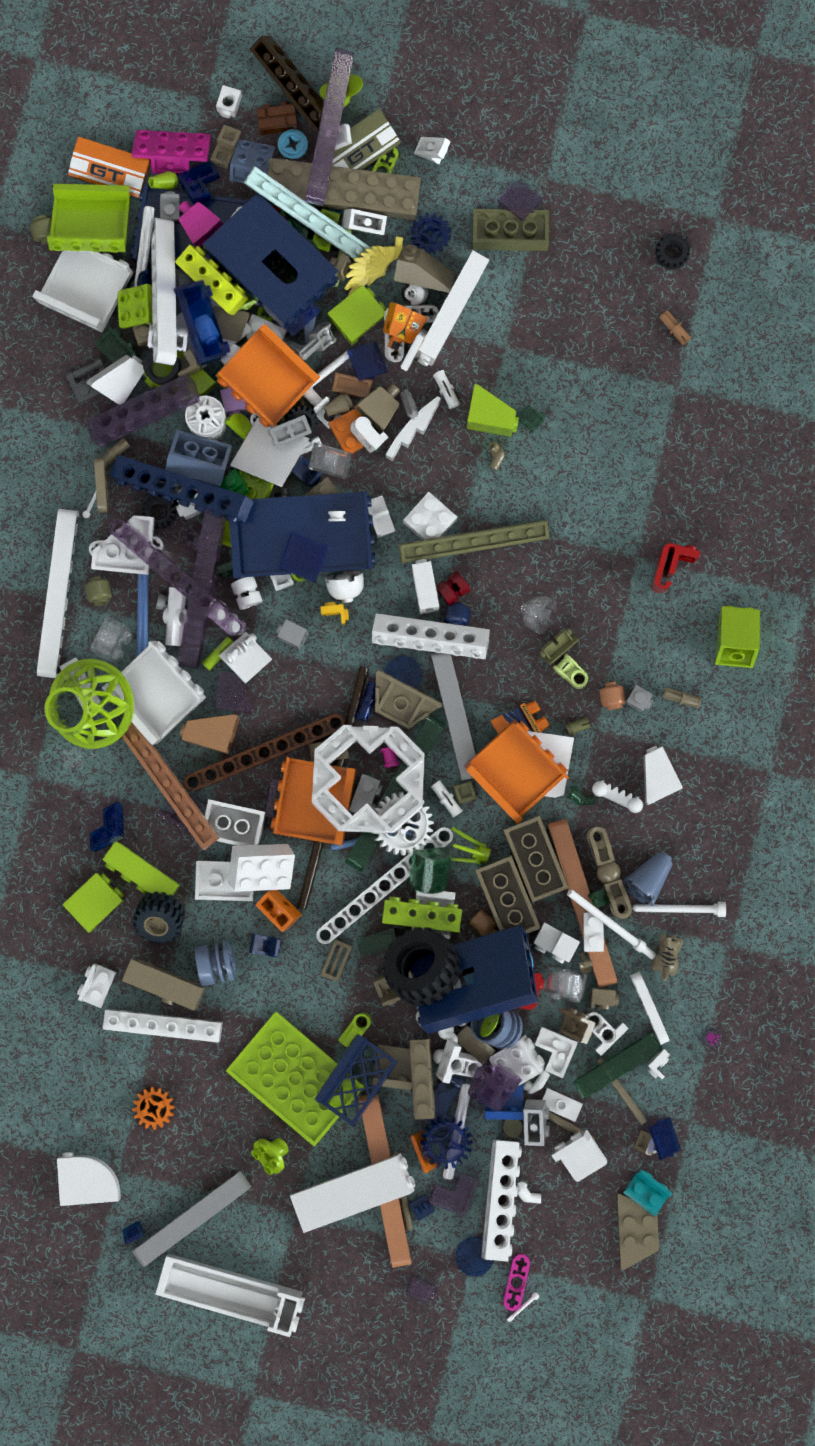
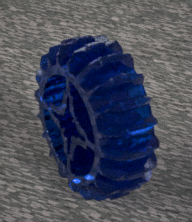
(455, 1145)

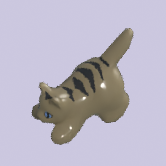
(666, 959)

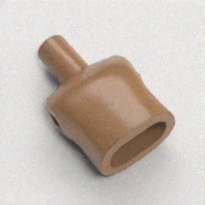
(483, 923)

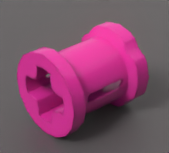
(390, 758)

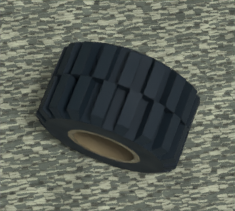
(159, 917)

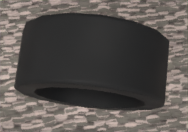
(147, 363)

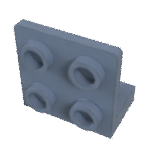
(248, 155)

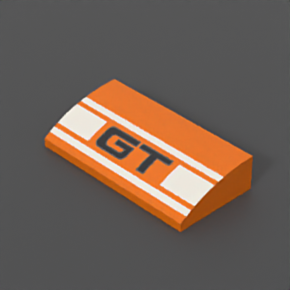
(108, 166)

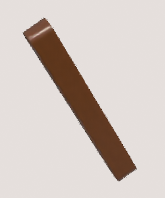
(254, 753)

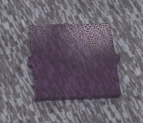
(520, 200)

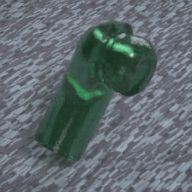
(578, 798)

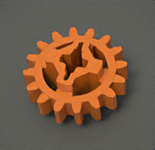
(146, 1112)

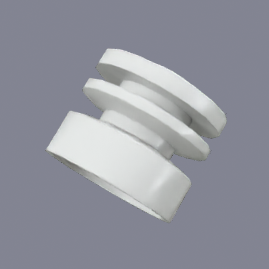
(208, 428)

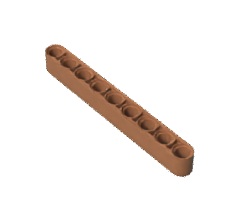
(575, 880)
(391, 1210)

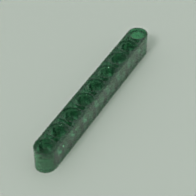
(366, 842)

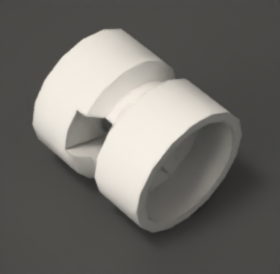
(245, 586)

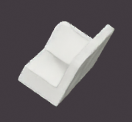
(381, 518)

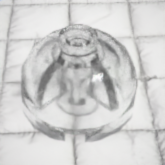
(537, 613)

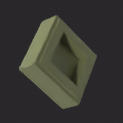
(465, 792)

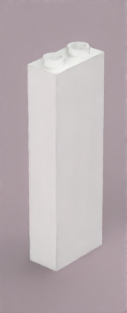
(451, 309)
(352, 1192)

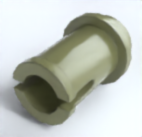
(576, 726)

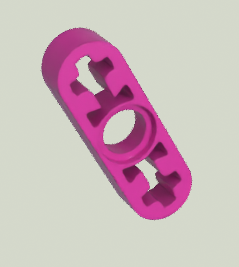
(508, 1295)

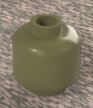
(40, 228)
(98, 591)

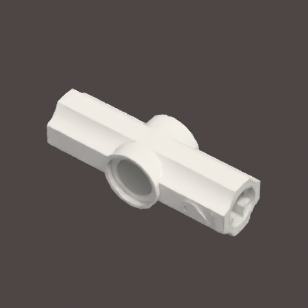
(174, 617)

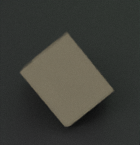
(188, 364)

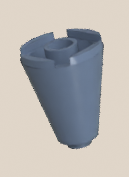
(649, 878)

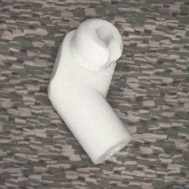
(538, 1084)

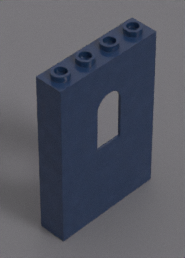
(249, 238)
(501, 975)

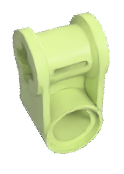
(571, 671)

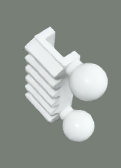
(633, 804)

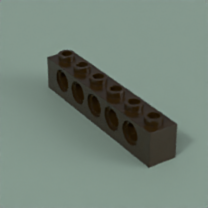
(289, 79)

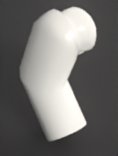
(525, 1194)

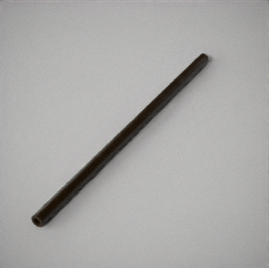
(317, 846)

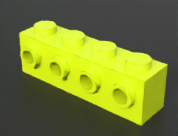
(199, 268)

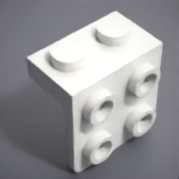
(521, 1059)
(580, 1155)

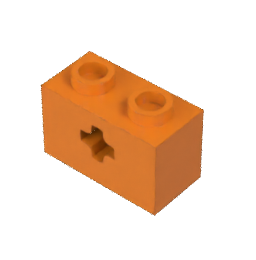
(278, 910)

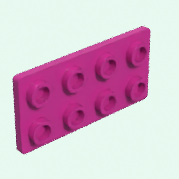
(171, 149)

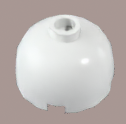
(345, 585)

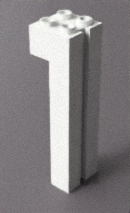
(231, 1294)

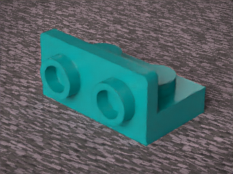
(647, 1192)

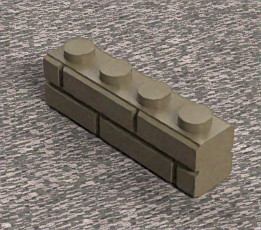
(422, 1079)

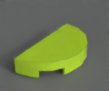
(239, 424)

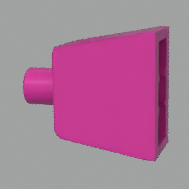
(198, 222)

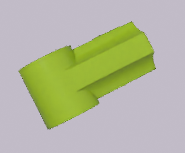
(354, 1029)

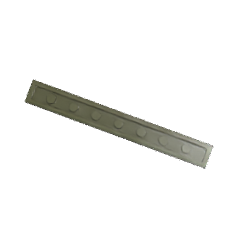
(473, 541)

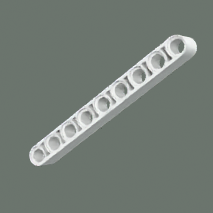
(162, 292)
(57, 592)
(375, 889)

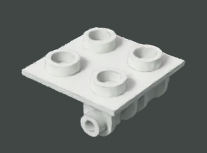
(245, 657)

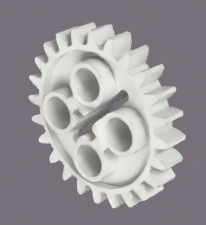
(398, 840)

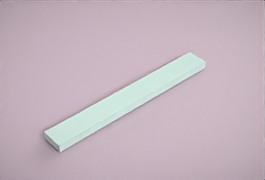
(305, 213)

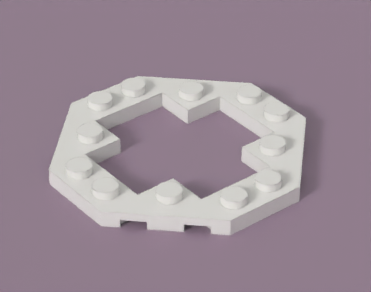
(366, 818)

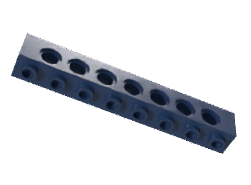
(239, 504)

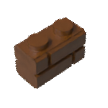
(276, 118)

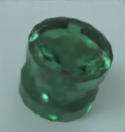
(599, 898)

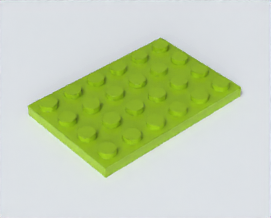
(286, 1076)

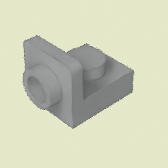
(169, 206)

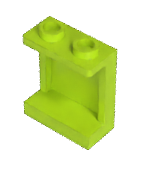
(357, 314)
(94, 901)

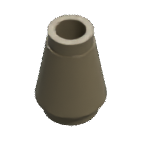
(338, 405)

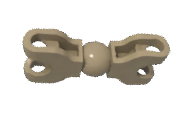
(609, 872)

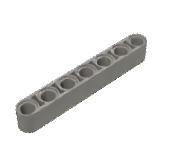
(454, 710)
(191, 1219)

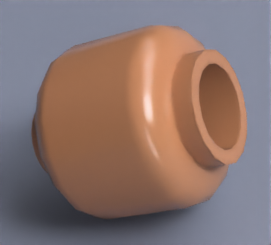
(612, 696)

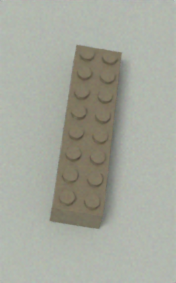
(353, 188)

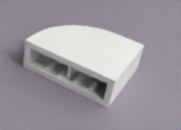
(85, 1180)

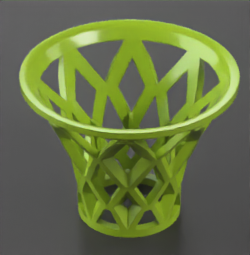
(86, 722)

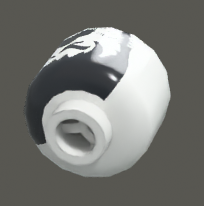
(420, 294)

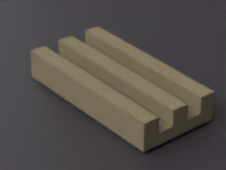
(330, 975)

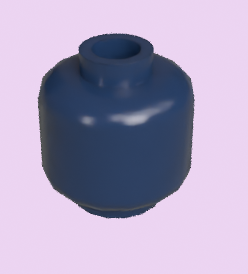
(457, 614)

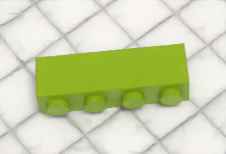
(138, 870)

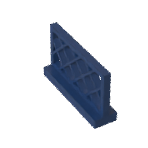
(340, 1074)

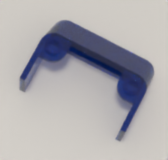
(195, 302)

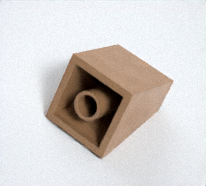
(212, 732)

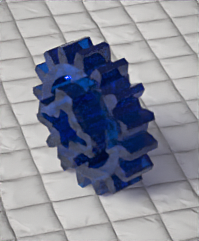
(438, 231)

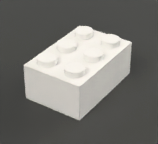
(235, 823)
(261, 867)

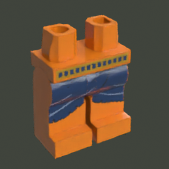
(521, 713)

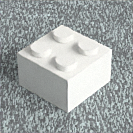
(430, 518)

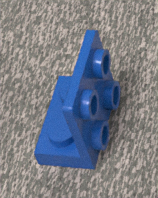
(511, 1110)

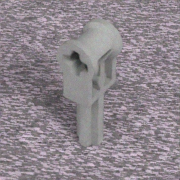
(319, 338)

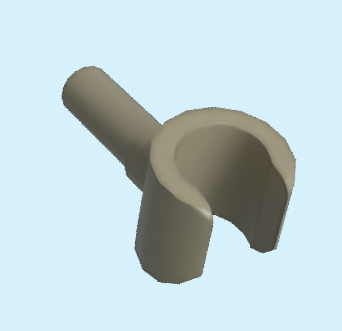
(585, 965)

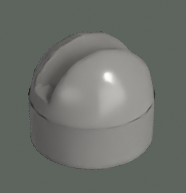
(161, 602)

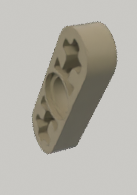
(101, 484)

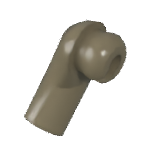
(498, 455)

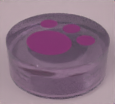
(712, 1038)

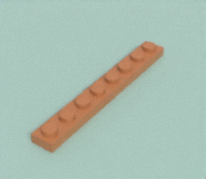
(170, 787)

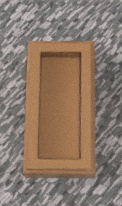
(350, 385)

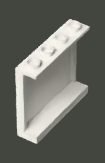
(85, 286)
(160, 692)

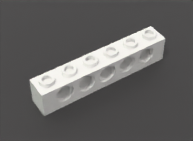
(430, 636)
(162, 1025)
(501, 1251)

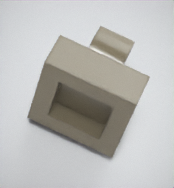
(341, 265)
(645, 1143)

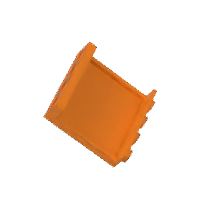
(267, 376)
(516, 770)
(295, 811)

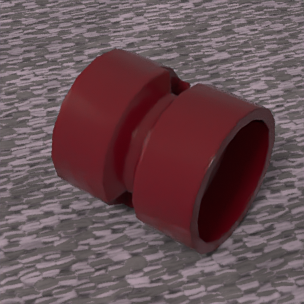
(444, 588)

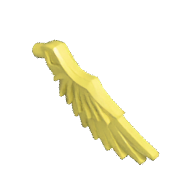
(372, 264)

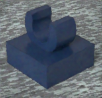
(421, 1207)

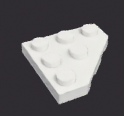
(116, 557)

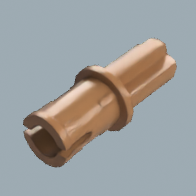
(675, 327)

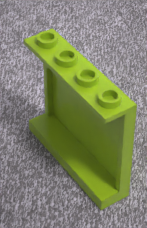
(89, 218)

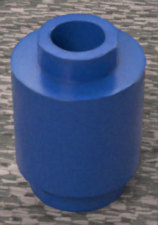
(206, 329)

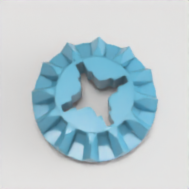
(296, 136)

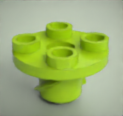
(270, 1154)

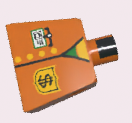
(402, 325)

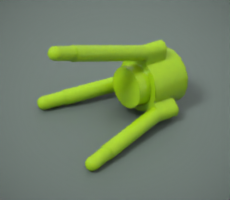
(480, 853)

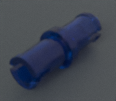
(367, 702)

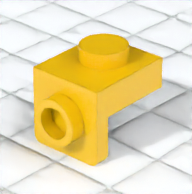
(332, 609)

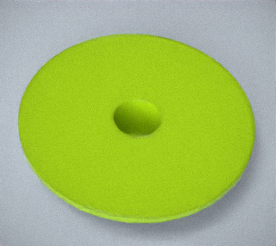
(489, 1025)

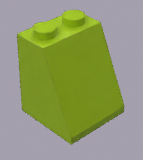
(491, 414)
(738, 636)

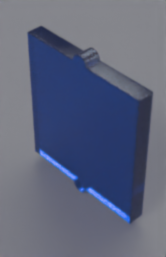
(367, 361)
(664, 1138)

